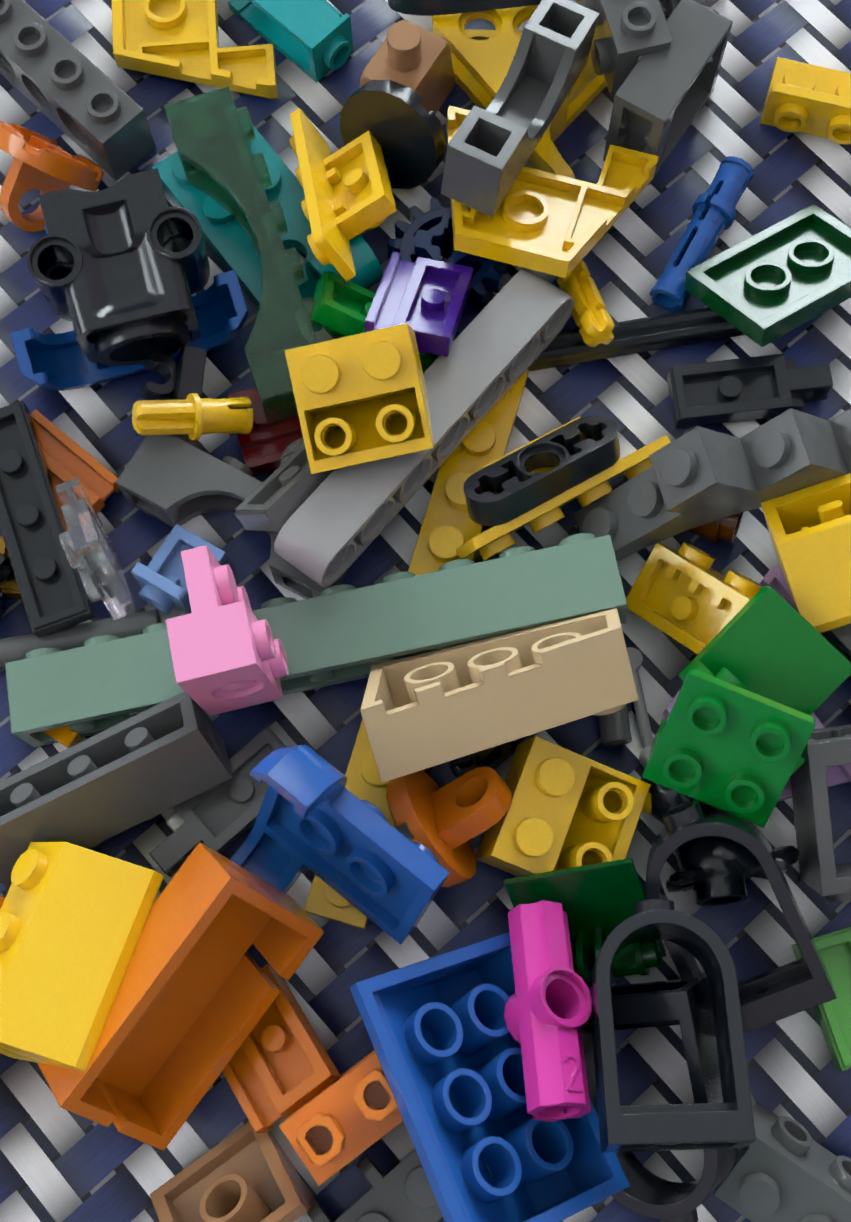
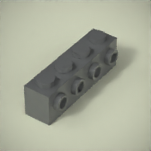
(112, 780)

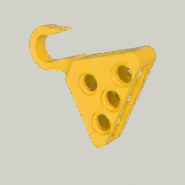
(482, 64)

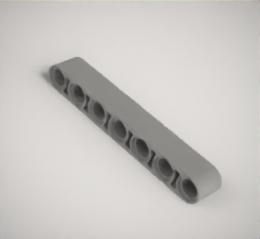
(461, 389)

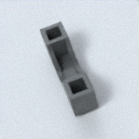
(498, 141)
(180, 481)

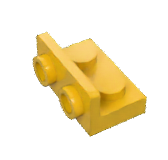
(809, 100)
(687, 596)

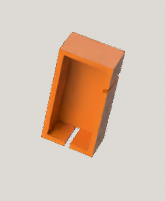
(187, 998)

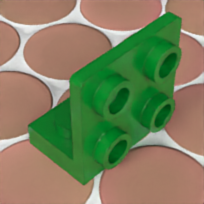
(774, 655)
(728, 747)

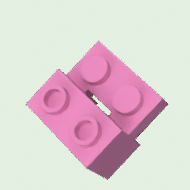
(221, 648)

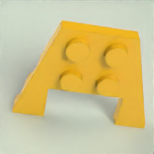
(183, 44)
(548, 217)

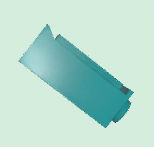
(303, 30)

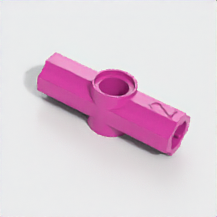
(548, 1012)

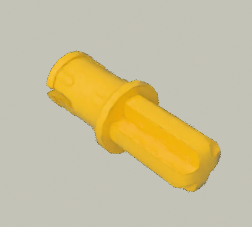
(193, 416)

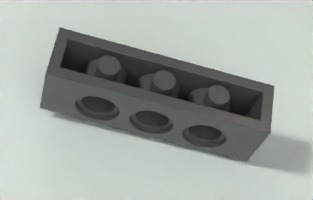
(72, 90)

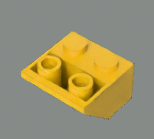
(361, 398)
(814, 549)
(562, 812)

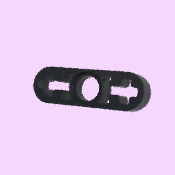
(510, 488)

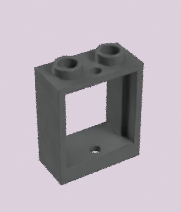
(670, 85)
(812, 813)

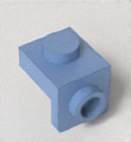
(164, 577)

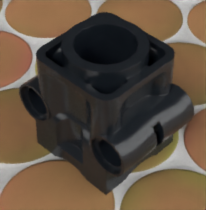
(121, 268)

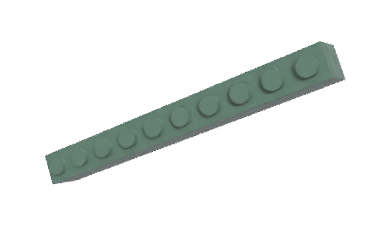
(326, 636)

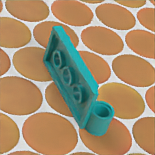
(233, 244)

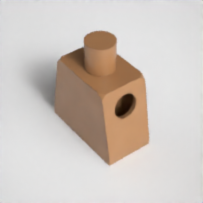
(416, 61)

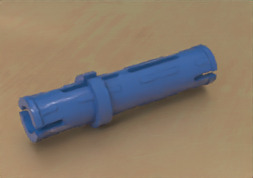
(711, 215)

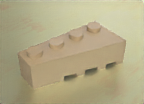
(494, 691)

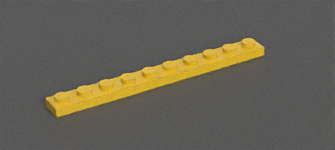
(441, 533)

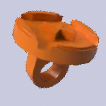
(40, 166)
(447, 816)

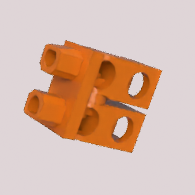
(343, 1119)

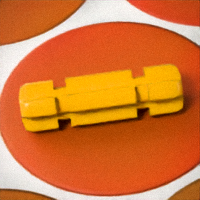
(589, 306)

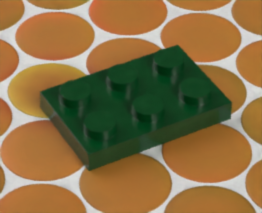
(778, 275)

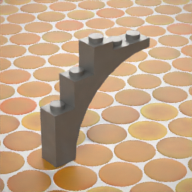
(718, 476)

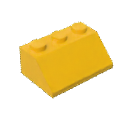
(67, 948)

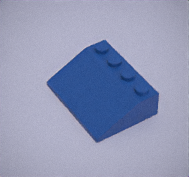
(465, 1097)

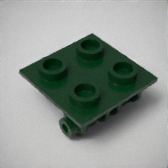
(595, 903)

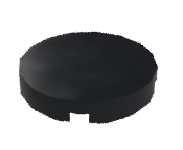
(406, 132)

